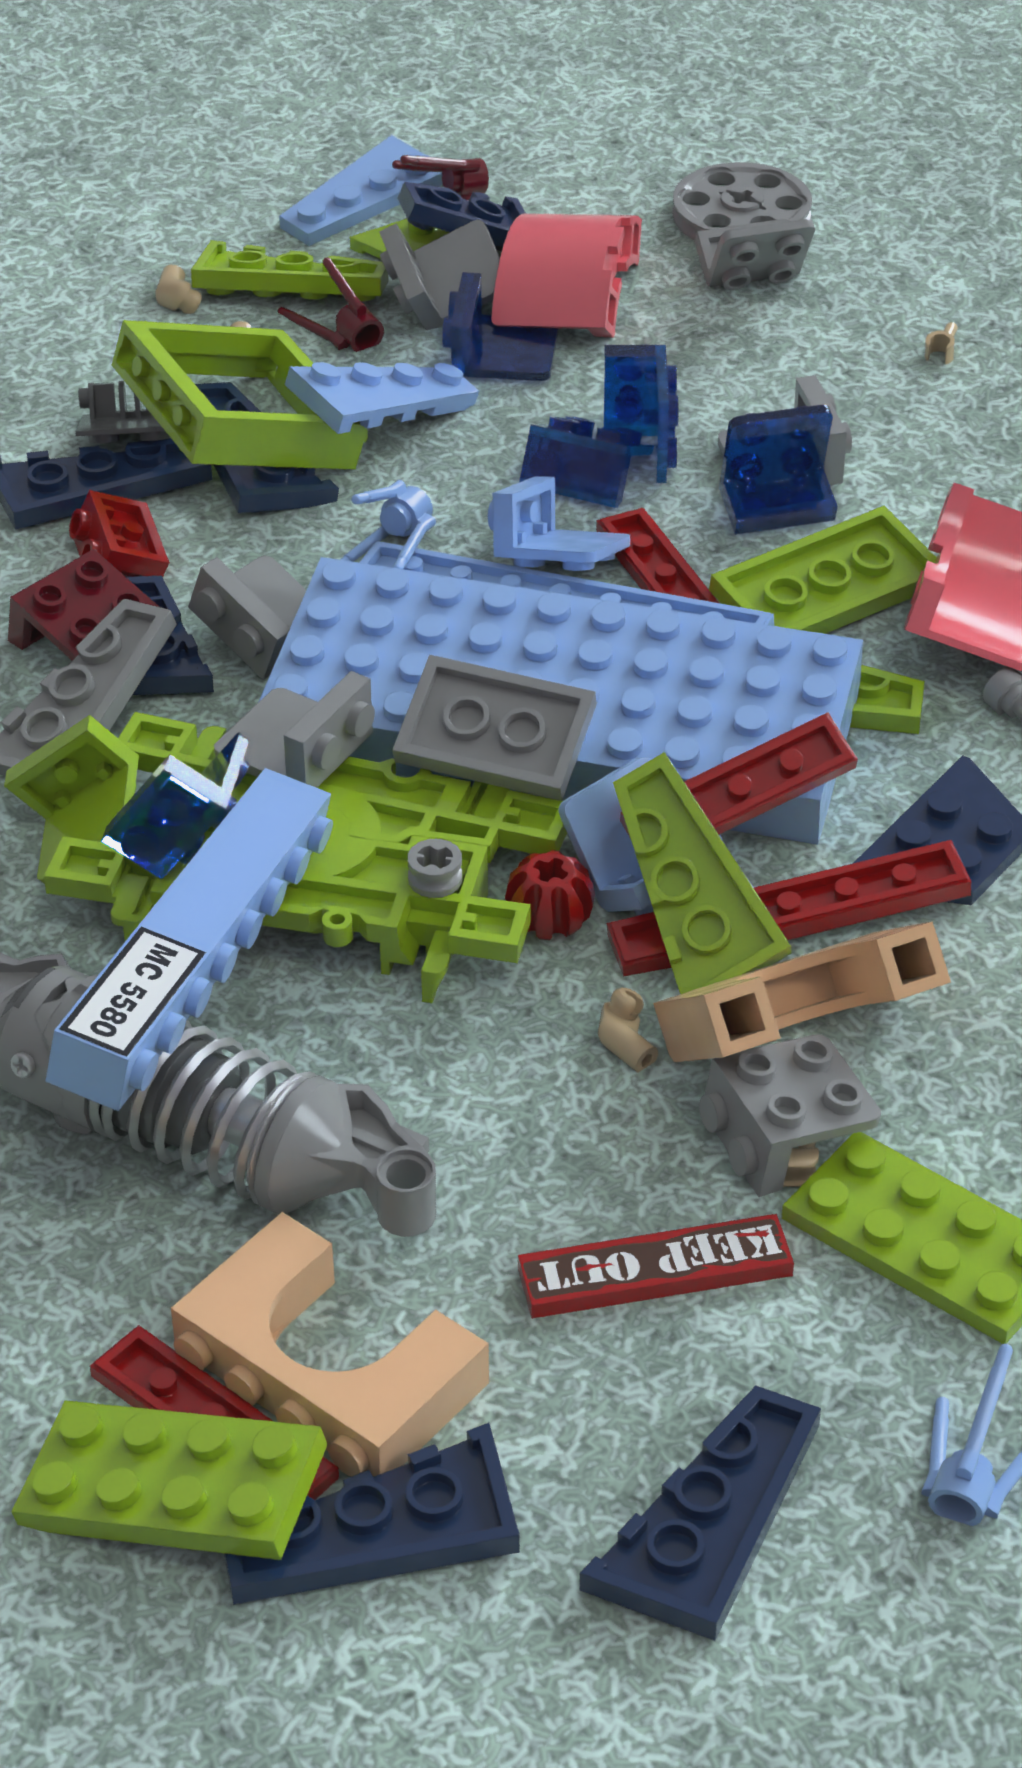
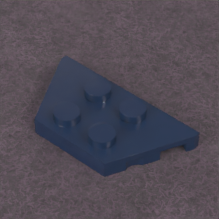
(971, 814)

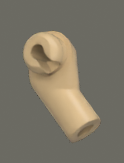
(175, 292)
(620, 1028)

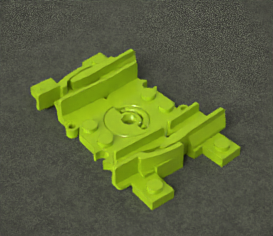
(363, 870)

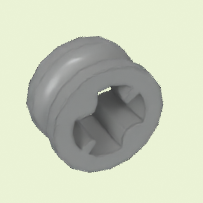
(435, 868)

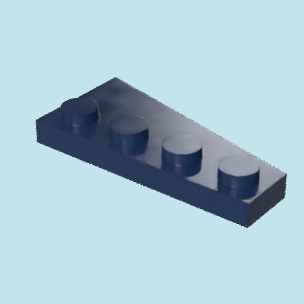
(265, 486)
(410, 1519)

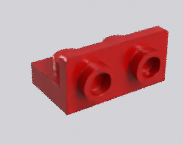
(120, 532)

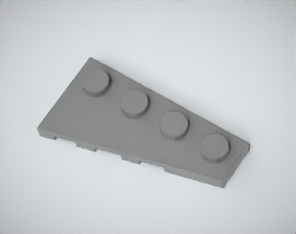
(93, 684)

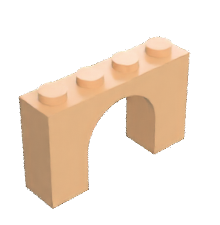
(757, 1004)
(365, 1413)

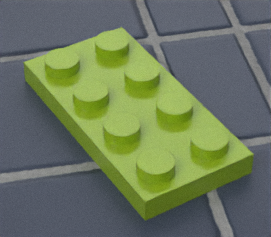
(829, 574)
(917, 1232)
(171, 1479)

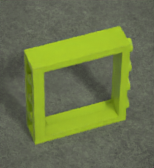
(155, 366)

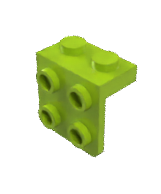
(75, 784)

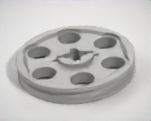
(740, 201)

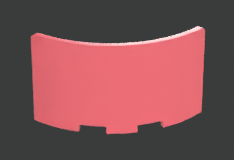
(564, 271)
(976, 582)

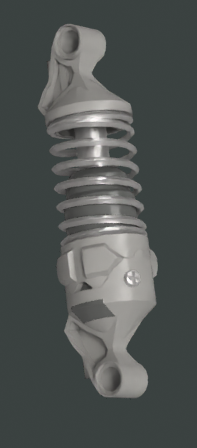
(295, 1143)

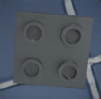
(106, 423)

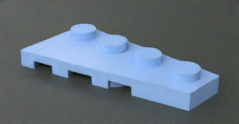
(355, 193)
(374, 392)

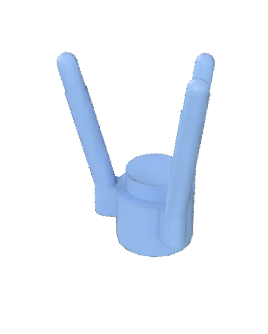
(403, 514)
(964, 1484)

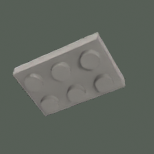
(495, 727)

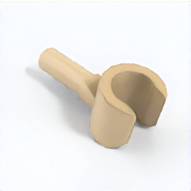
(942, 342)
(801, 1165)

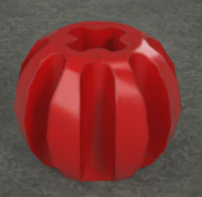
(557, 891)

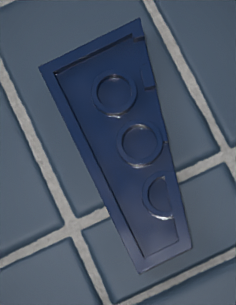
(56, 487)
(708, 1524)

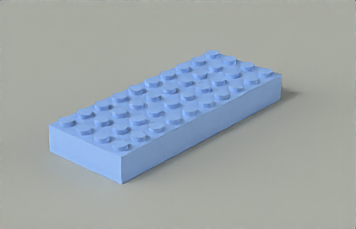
(658, 675)

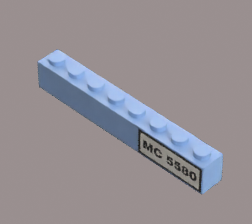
(189, 941)

